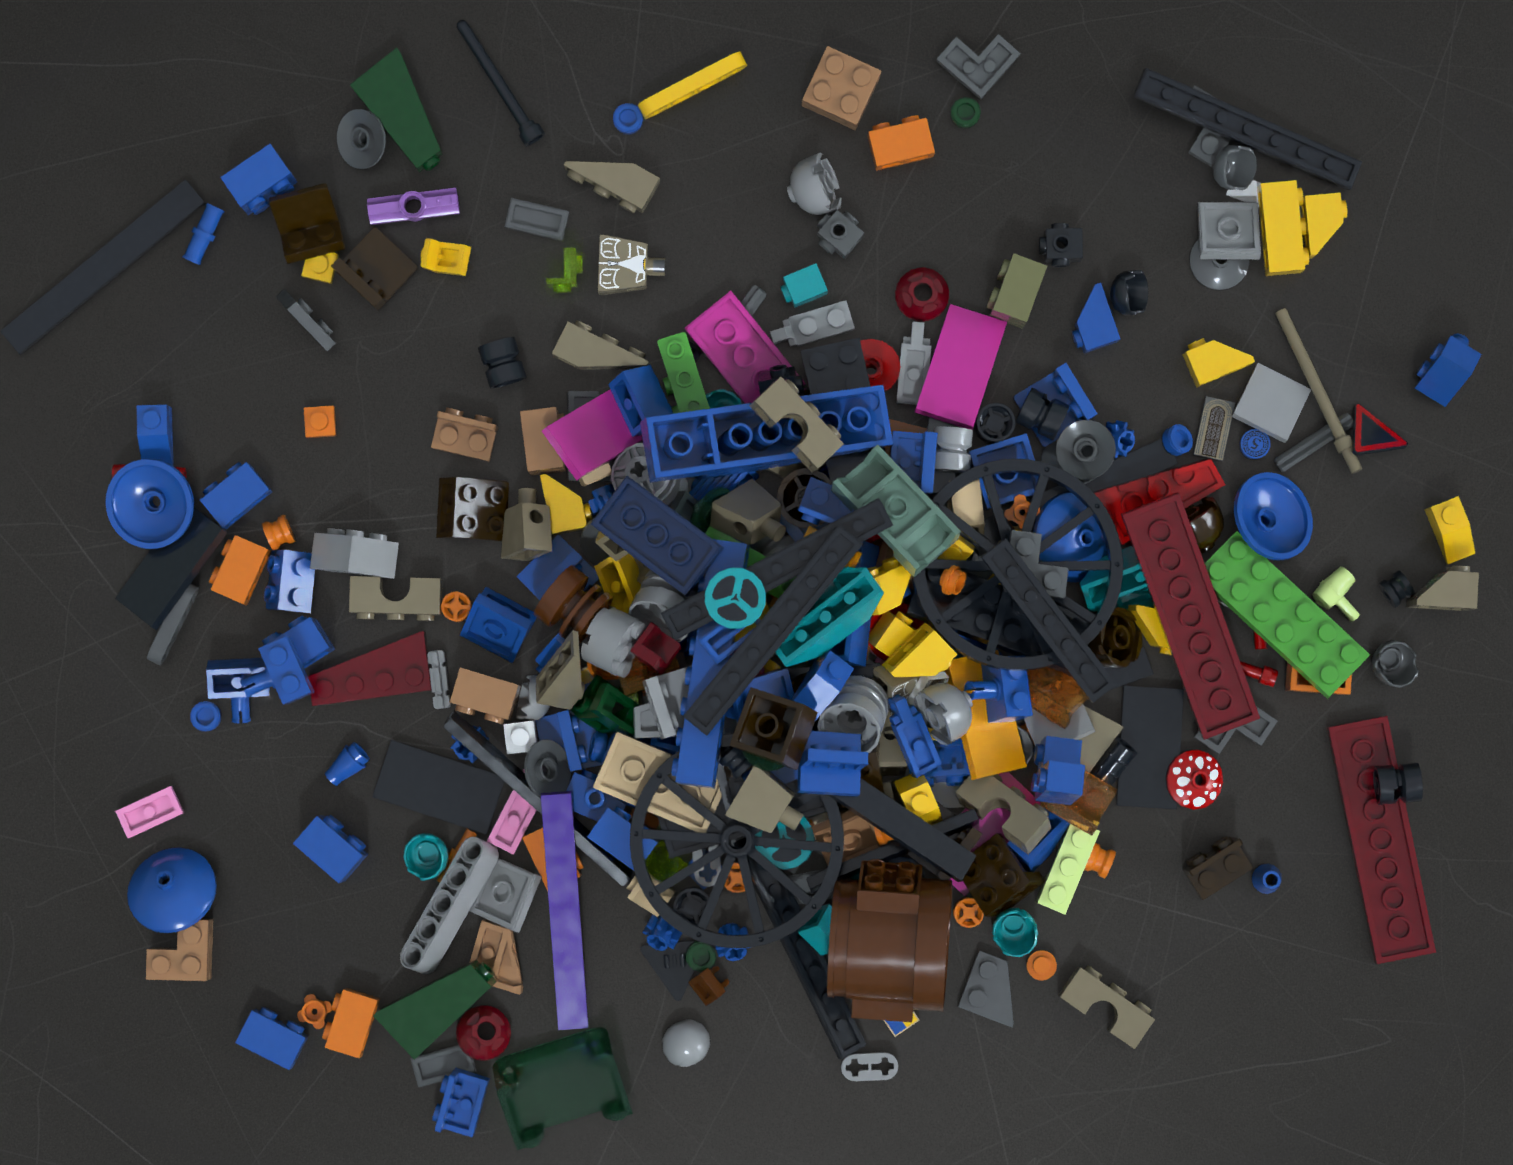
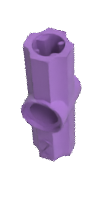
(393, 208)

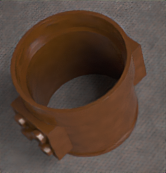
(890, 941)

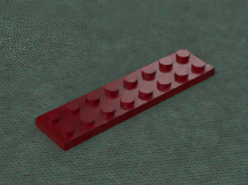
(1190, 615)
(1381, 844)

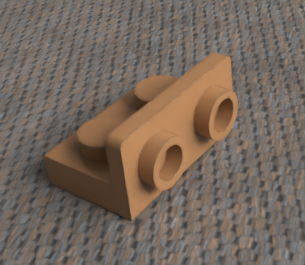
(464, 435)

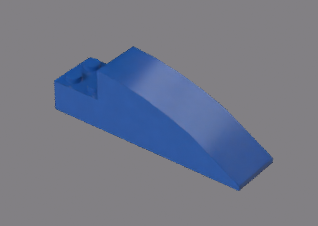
(739, 441)

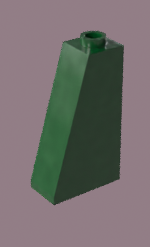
(393, 98)
(428, 1011)

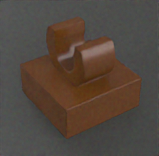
(707, 985)

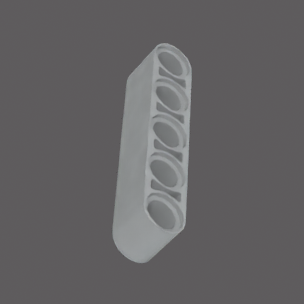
(444, 919)

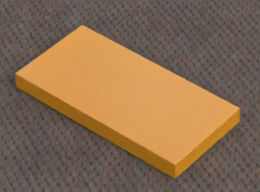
(987, 746)

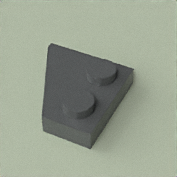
(988, 989)

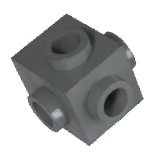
(840, 244)

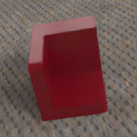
(655, 648)

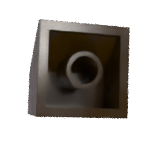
(773, 728)

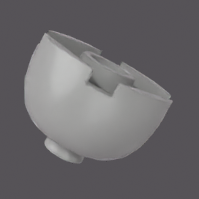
(814, 185)
(946, 711)

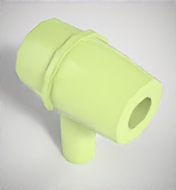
(1332, 592)

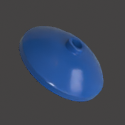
(132, 506)
(1284, 516)
(1070, 547)
(181, 900)

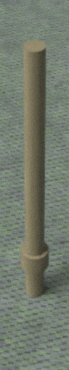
(1343, 442)

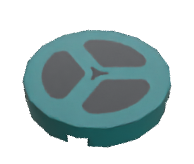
(735, 597)
(783, 857)

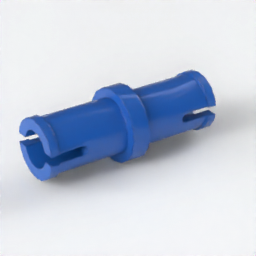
(203, 234)

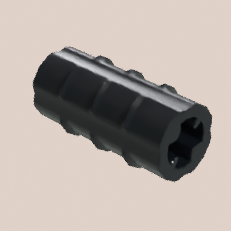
(1114, 761)

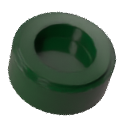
(965, 112)
(700, 956)

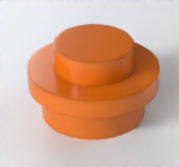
(952, 580)
(1041, 965)

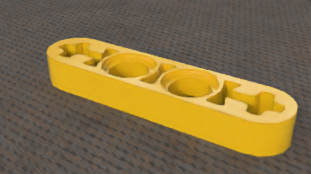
(692, 85)

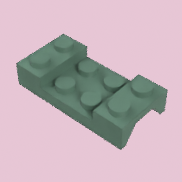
(919, 526)

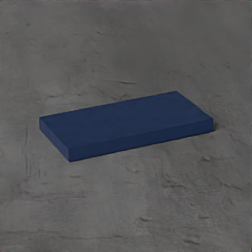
(657, 536)

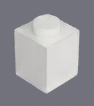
(520, 736)

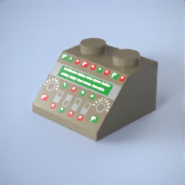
(1448, 591)

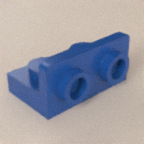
(954, 765)

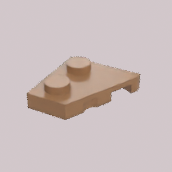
(497, 949)

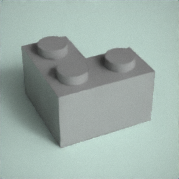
(354, 553)

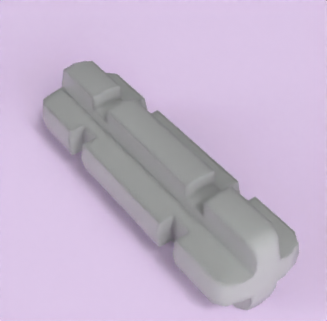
(439, 679)

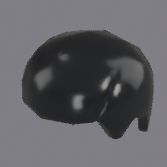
(1129, 292)

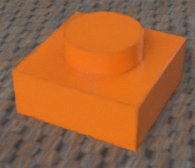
(320, 421)

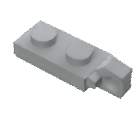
(815, 325)
(914, 365)

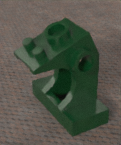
(597, 706)

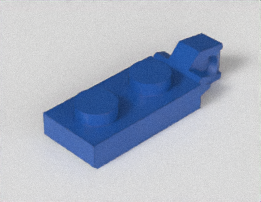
(913, 737)

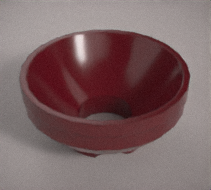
(921, 310)
(468, 1037)

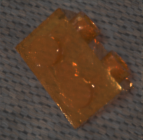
(1054, 695)

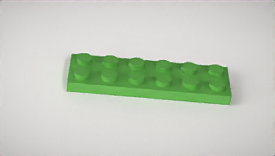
(1284, 616)

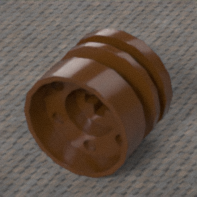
(570, 602)

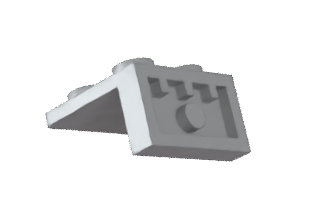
(665, 700)

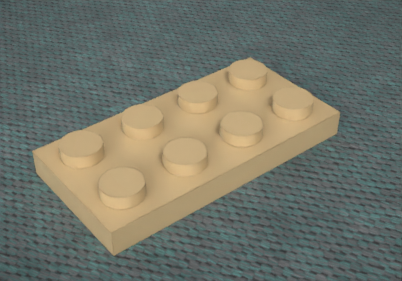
(629, 768)

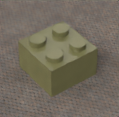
(1017, 291)

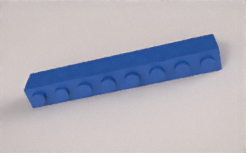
(698, 752)

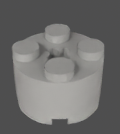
(611, 640)

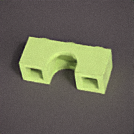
(1066, 869)

